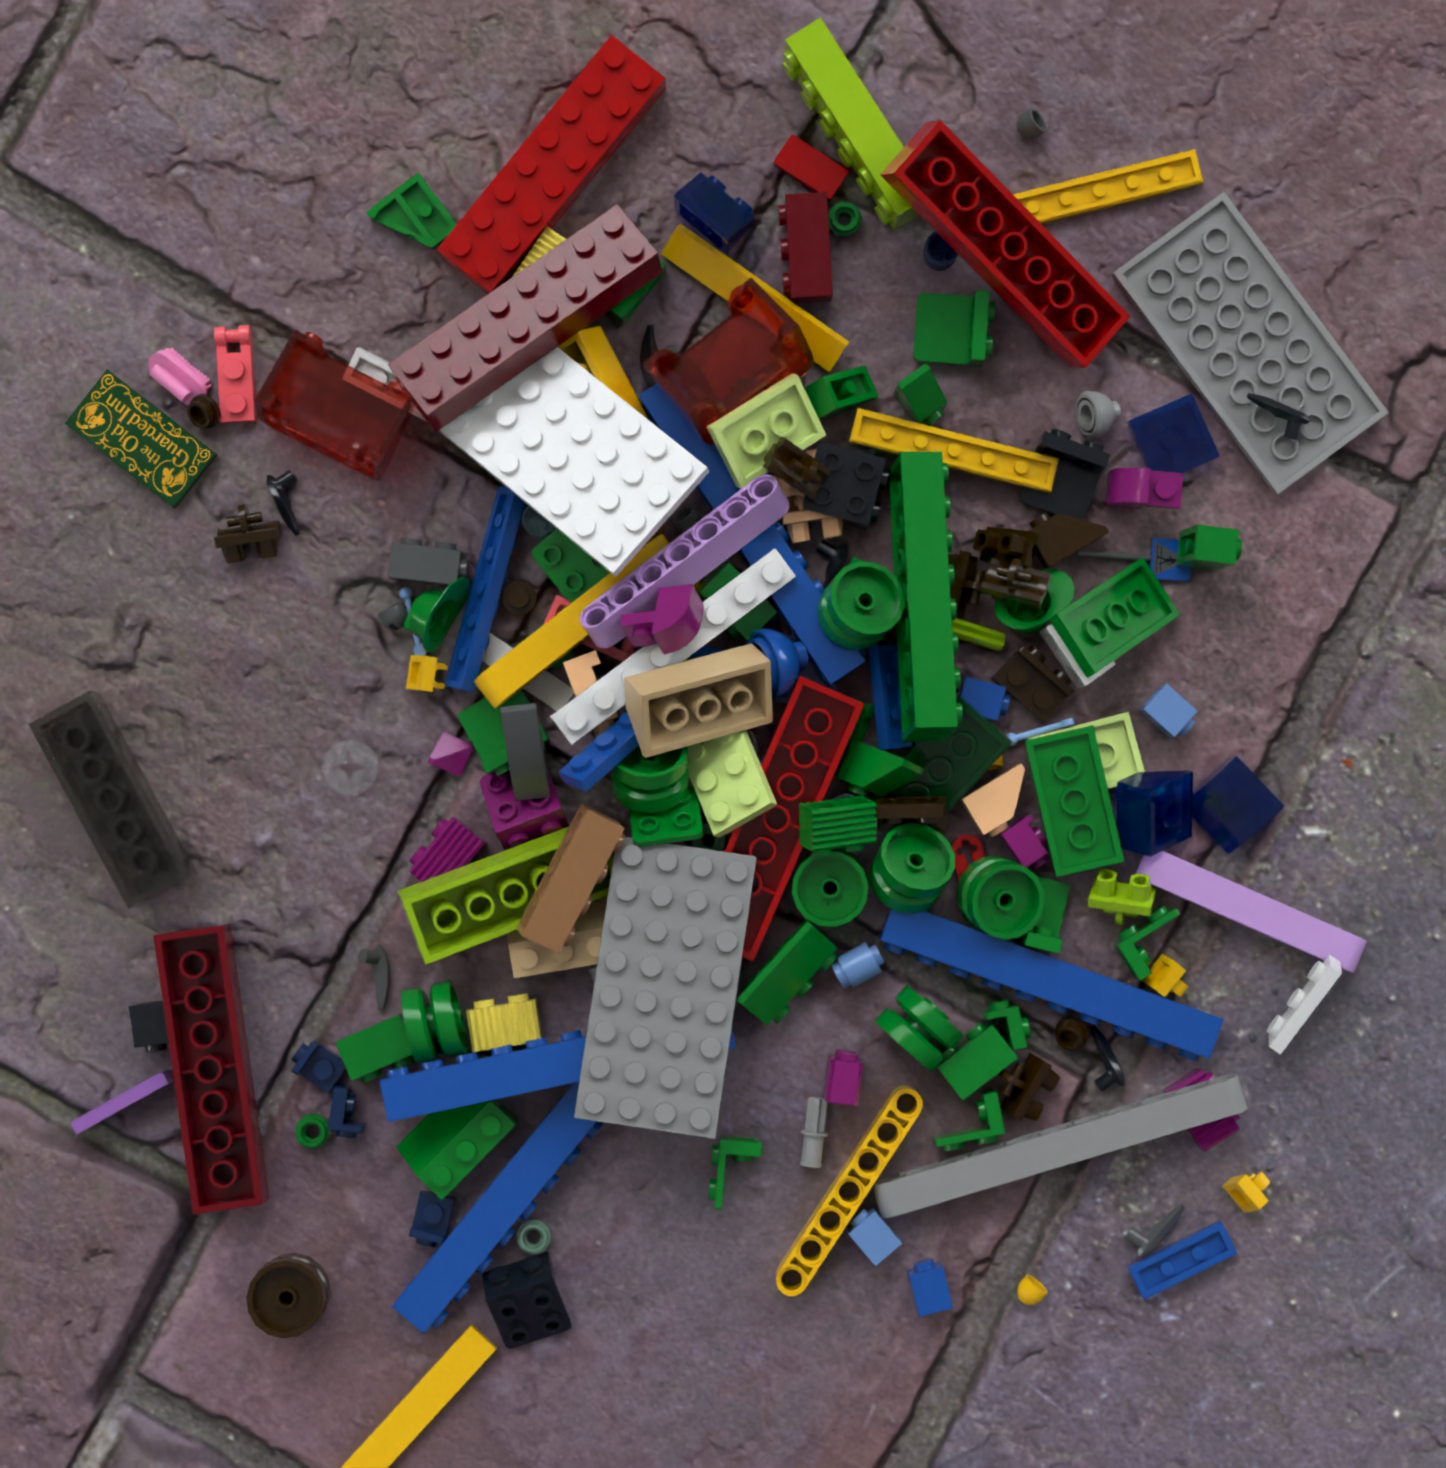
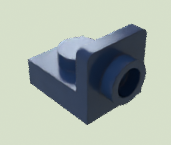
(318, 1065)
(342, 1105)
(431, 1219)

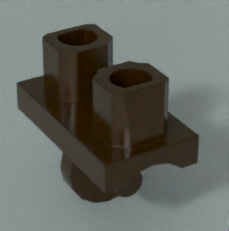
(796, 467)
(233, 539)
(1005, 545)
(966, 581)
(1016, 583)
(1023, 1086)

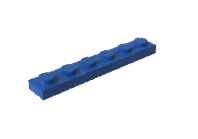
(485, 590)
(608, 747)

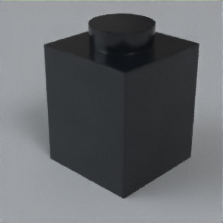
(149, 1026)

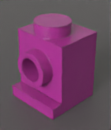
(1025, 843)

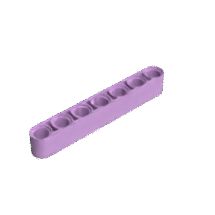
(687, 557)
(1252, 909)

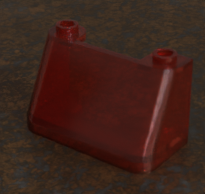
(733, 360)
(333, 407)

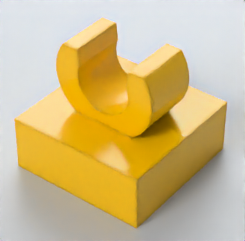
(422, 673)
(1166, 977)
(1247, 1191)

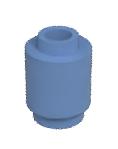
(858, 965)

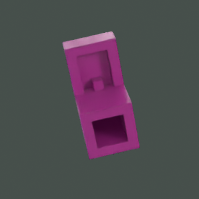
(1143, 488)
(671, 624)

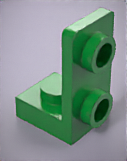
(1047, 929)
(1136, 957)
(988, 1111)
(742, 1150)

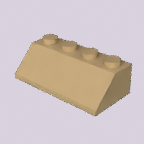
(699, 699)
(533, 959)

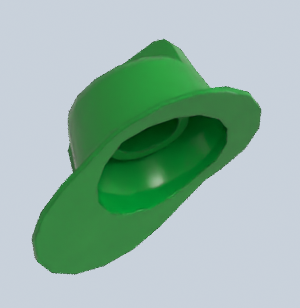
(435, 612)
(1030, 621)

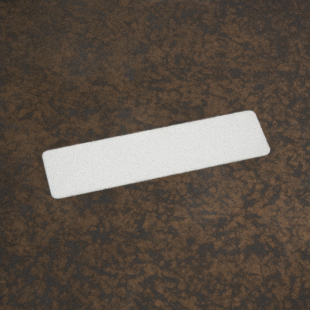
(544, 687)

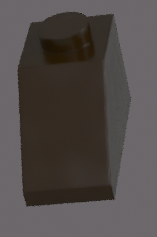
(1062, 537)

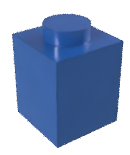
(985, 697)
(929, 1287)

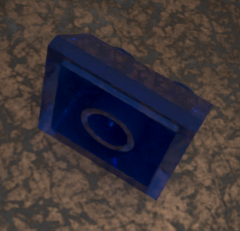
(713, 211)
(1233, 804)
(1154, 810)

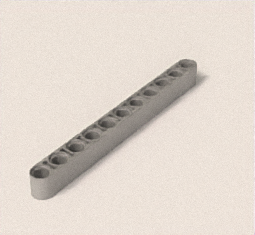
(1060, 1145)

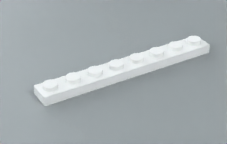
(719, 613)

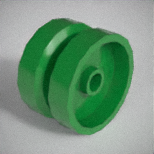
(861, 605)
(653, 781)
(911, 868)
(1000, 897)
(844, 901)
(434, 1023)
(919, 1027)

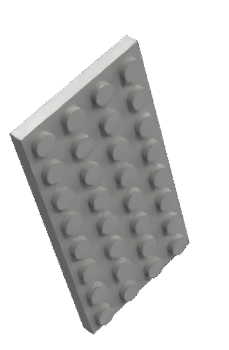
(1246, 330)
(665, 988)

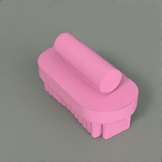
(178, 375)

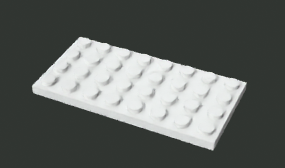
(579, 457)

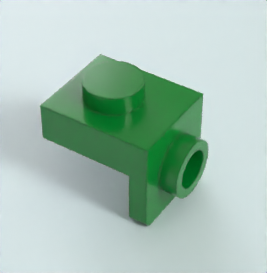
(1016, 1027)

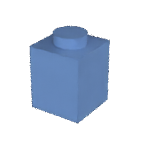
(1169, 711)
(873, 1235)

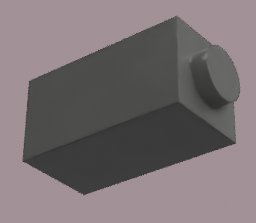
(426, 564)

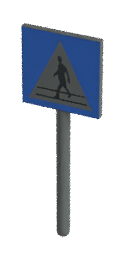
(1161, 559)

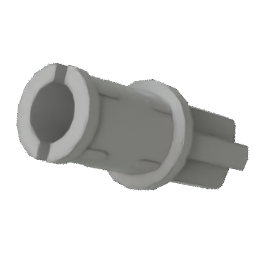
(814, 1132)

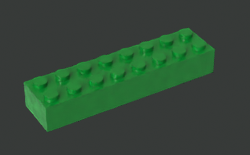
(922, 568)

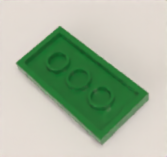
(1114, 617)
(1074, 801)

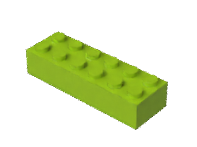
(847, 115)
(481, 898)

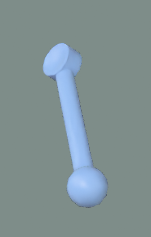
(406, 593)
(1062, 724)

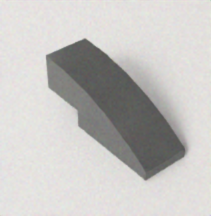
(525, 751)

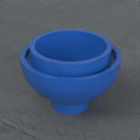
(785, 658)

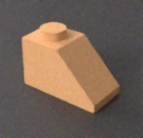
(995, 801)

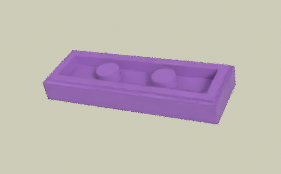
(122, 1101)

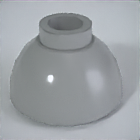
(1095, 413)

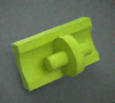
(1122, 898)

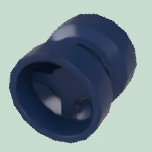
(938, 245)

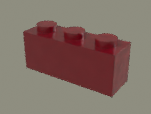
(806, 247)

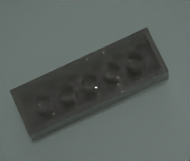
(112, 799)

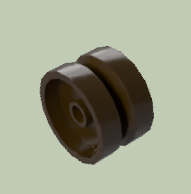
(280, 1314)

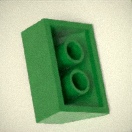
(787, 973)
(454, 1142)

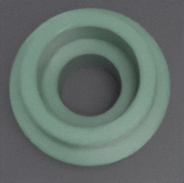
(525, 1244)

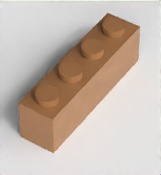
(571, 878)

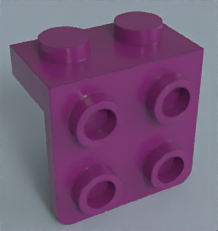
(524, 819)

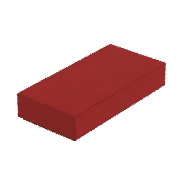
(810, 167)

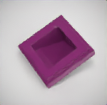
(451, 754)

